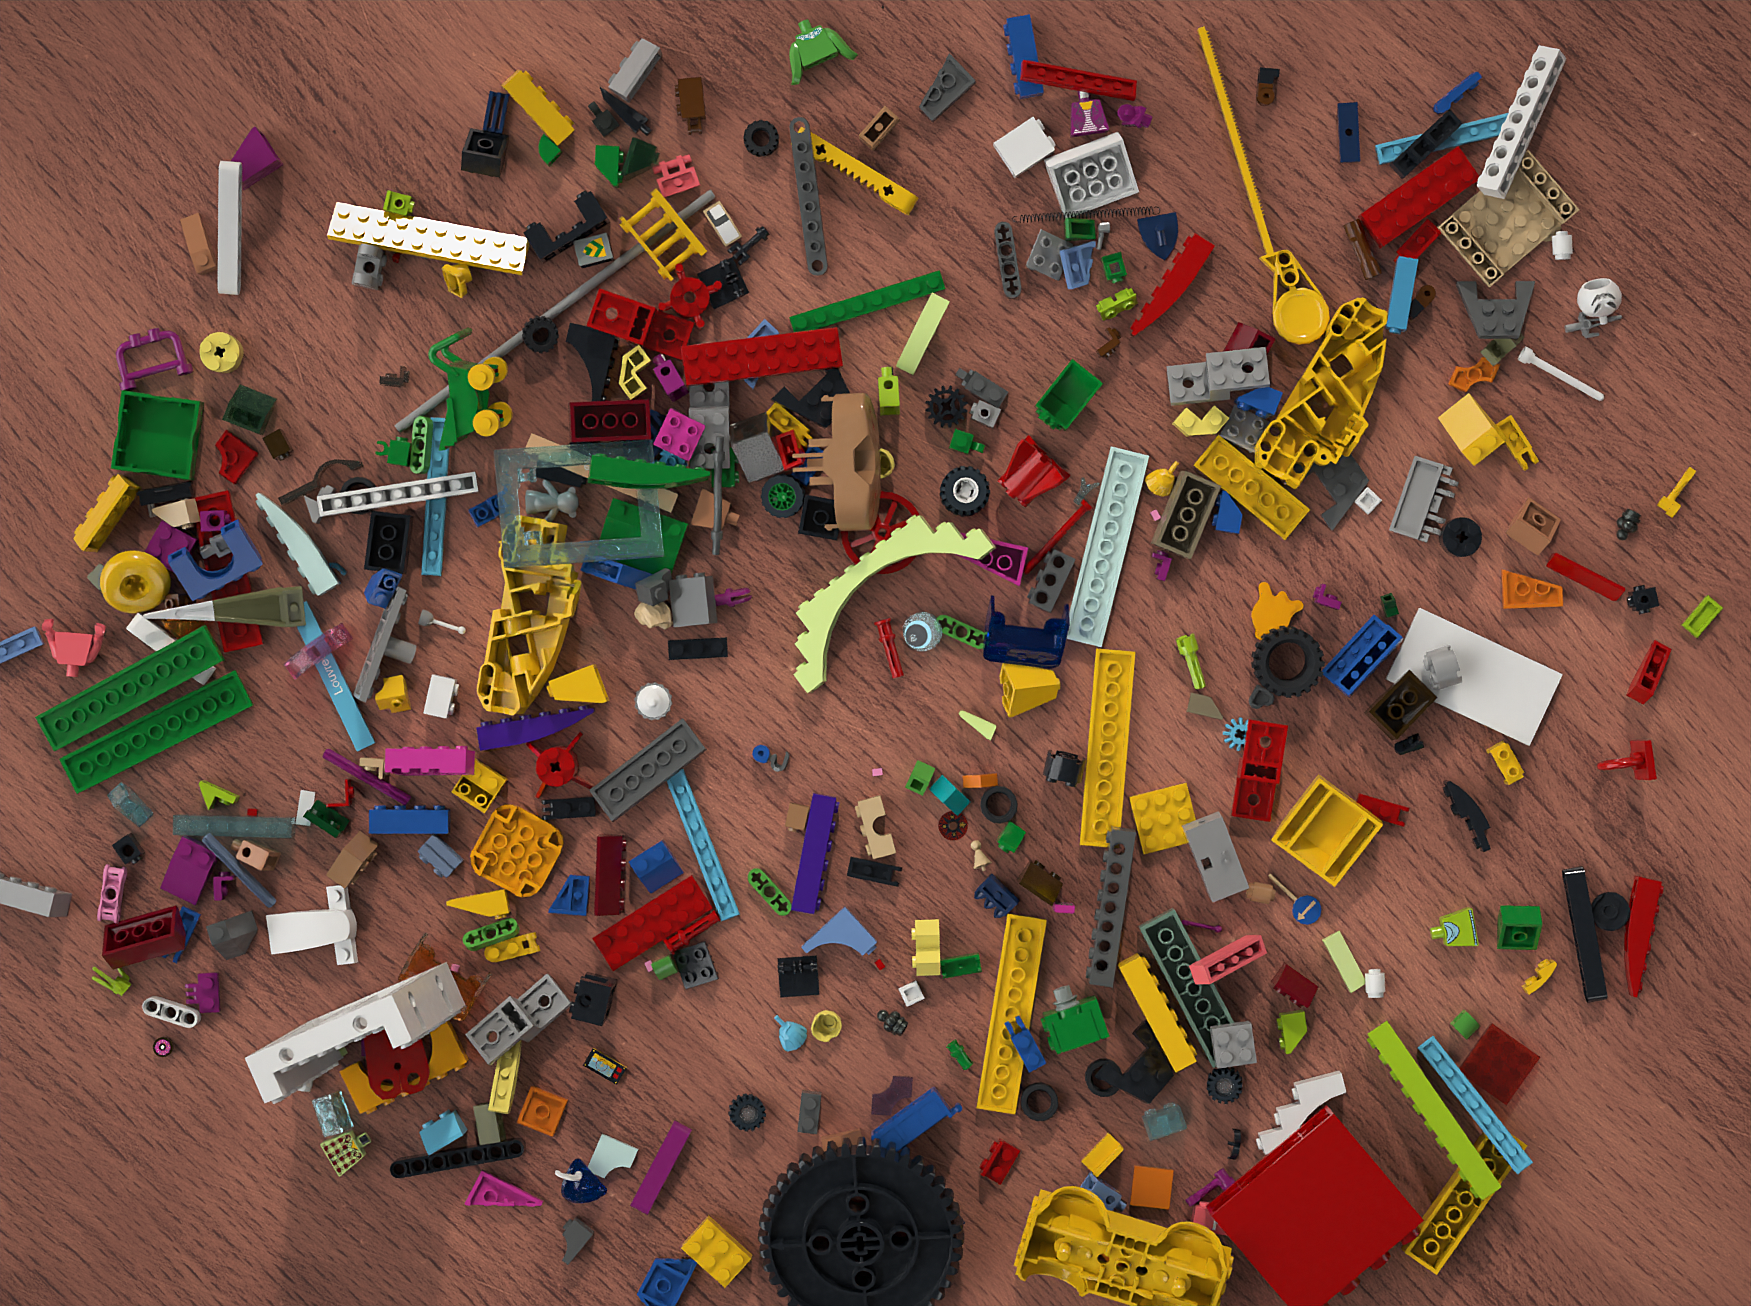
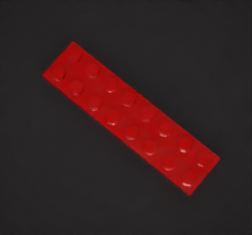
(761, 356)
(233, 634)

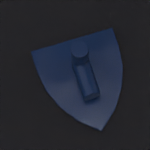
(1159, 233)

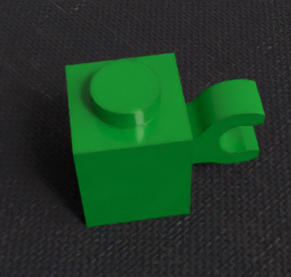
(963, 442)
(397, 452)

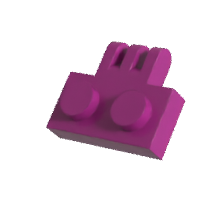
(205, 992)

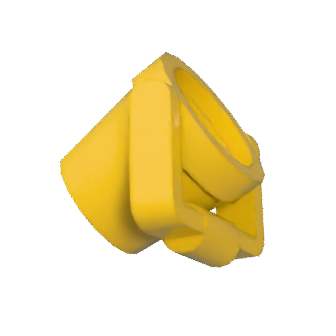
(455, 277)

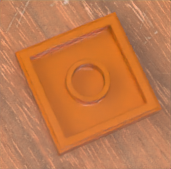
(542, 1111)
(1151, 1187)

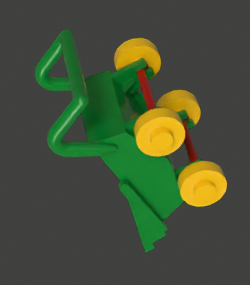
(469, 393)

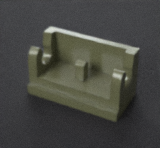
(489, 1124)

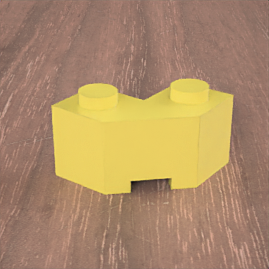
(633, 363)
(1191, 425)
(927, 947)

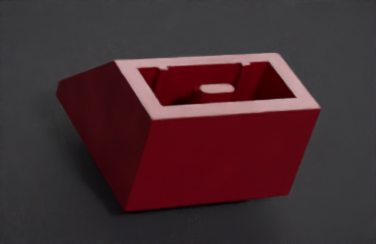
(1246, 338)
(1295, 985)

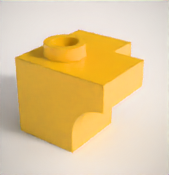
(393, 695)

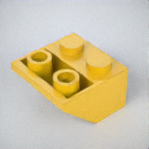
(481, 788)

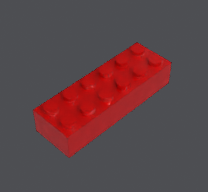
(1419, 197)

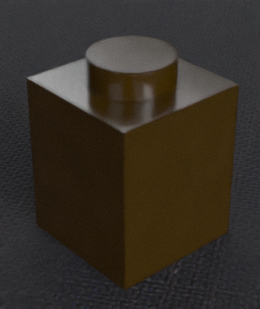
(278, 445)

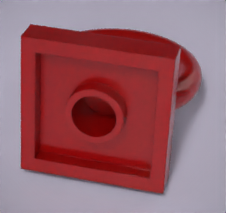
(1640, 760)

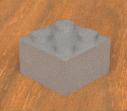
(1233, 1044)

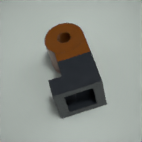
(1264, 90)
(1423, 298)

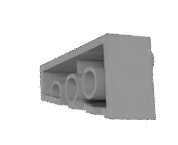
(33, 897)

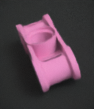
(112, 905)

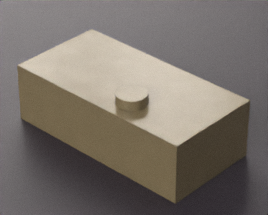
(1185, 514)

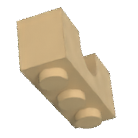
(879, 844)

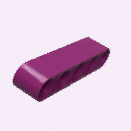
(661, 1167)

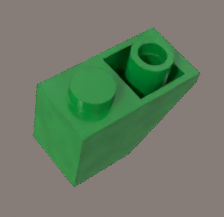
(608, 163)
(1010, 837)

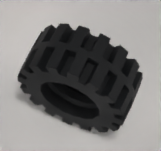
(764, 126)
(546, 344)

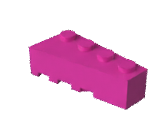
(1004, 561)
(430, 761)

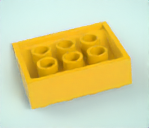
(106, 513)

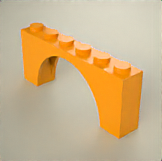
(446, 1055)

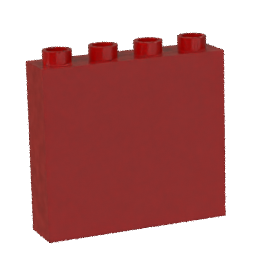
(1315, 1213)

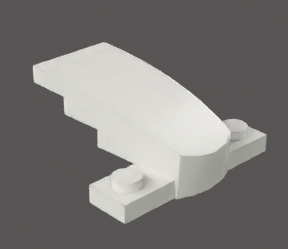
(317, 928)

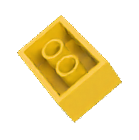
(716, 1251)

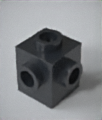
(1649, 598)

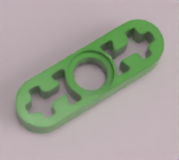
(416, 438)
(972, 642)
(783, 899)
(503, 924)

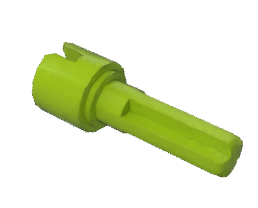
(1188, 647)

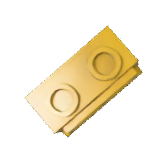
(1506, 762)

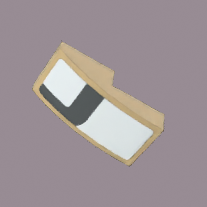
(722, 223)

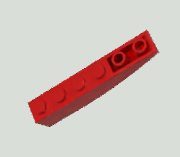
(1175, 281)
(1639, 928)

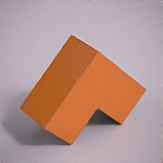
(980, 780)

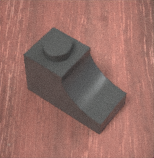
(654, 588)
(576, 1236)

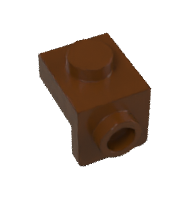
(1108, 348)
(178, 600)

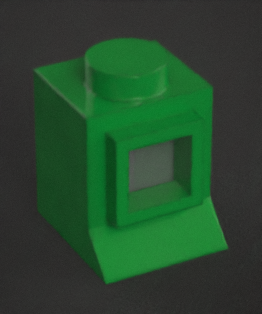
(1114, 267)

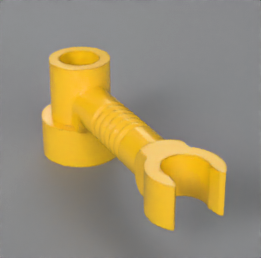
(1668, 503)

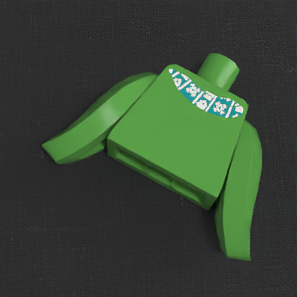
(815, 47)

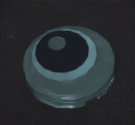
(922, 631)

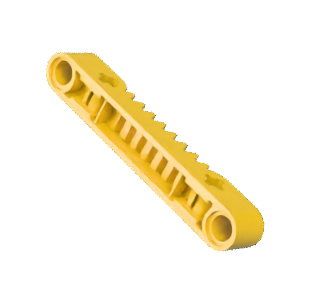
(901, 198)

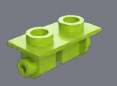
(1125, 301)

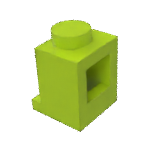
(390, 203)

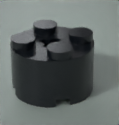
(1470, 531)
(1064, 767)

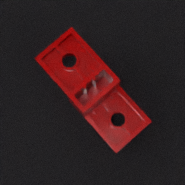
(640, 324)
(1259, 770)

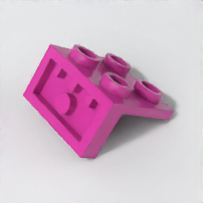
(679, 434)

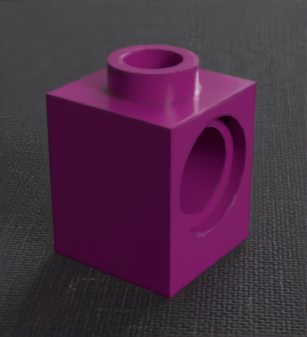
(206, 520)

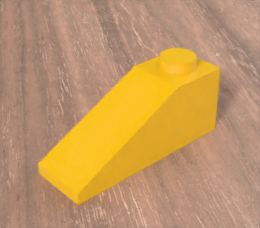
(488, 904)

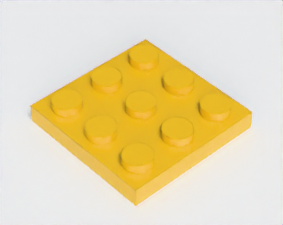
(1161, 817)

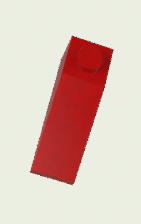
(1649, 673)

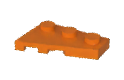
(1526, 592)

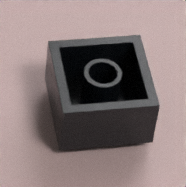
(815, 515)

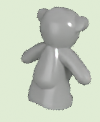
(551, 501)

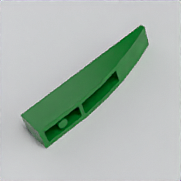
(640, 474)

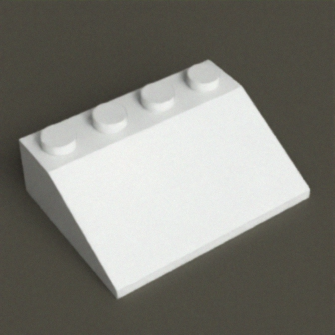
(1091, 175)

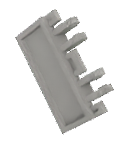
(1420, 498)

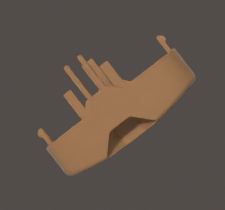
(849, 461)

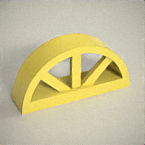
(505, 1080)

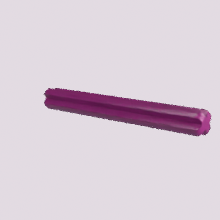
(366, 776)

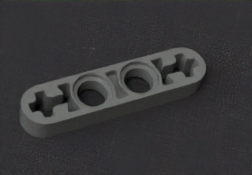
(1005, 260)

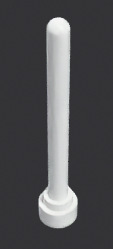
(1528, 356)

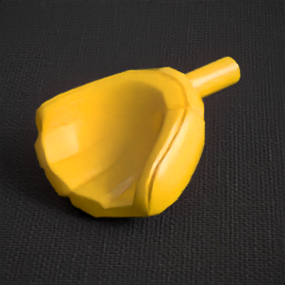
(1161, 480)

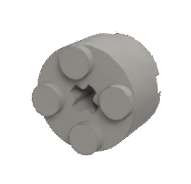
(1443, 667)

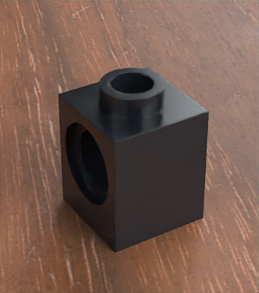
(121, 845)

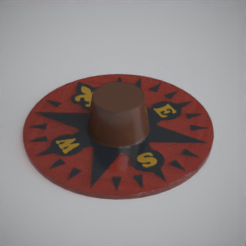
(953, 826)

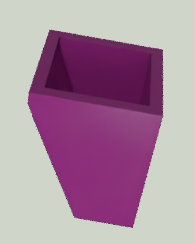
(256, 157)

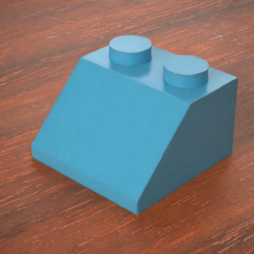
(443, 1131)

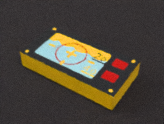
(604, 1066)

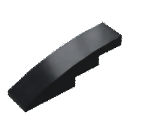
(1425, 144)

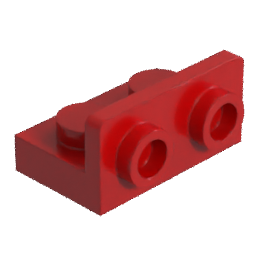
(999, 1161)

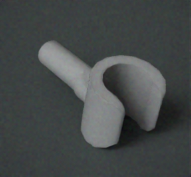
(1103, 227)

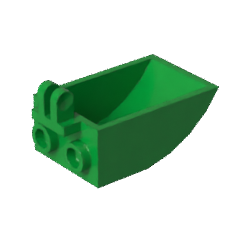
(1067, 396)

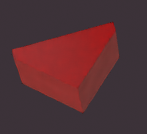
(789, 444)

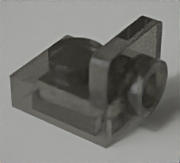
(392, 379)

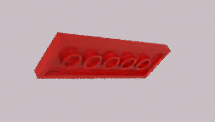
(652, 923)

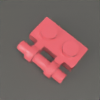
(679, 181)

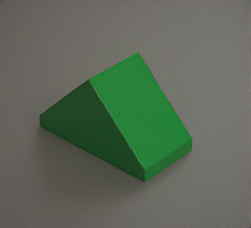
(1079, 229)

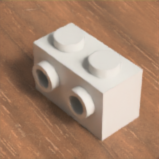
(441, 696)

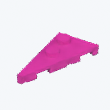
(494, 1191)

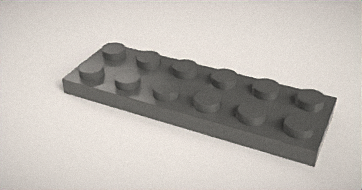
(647, 770)

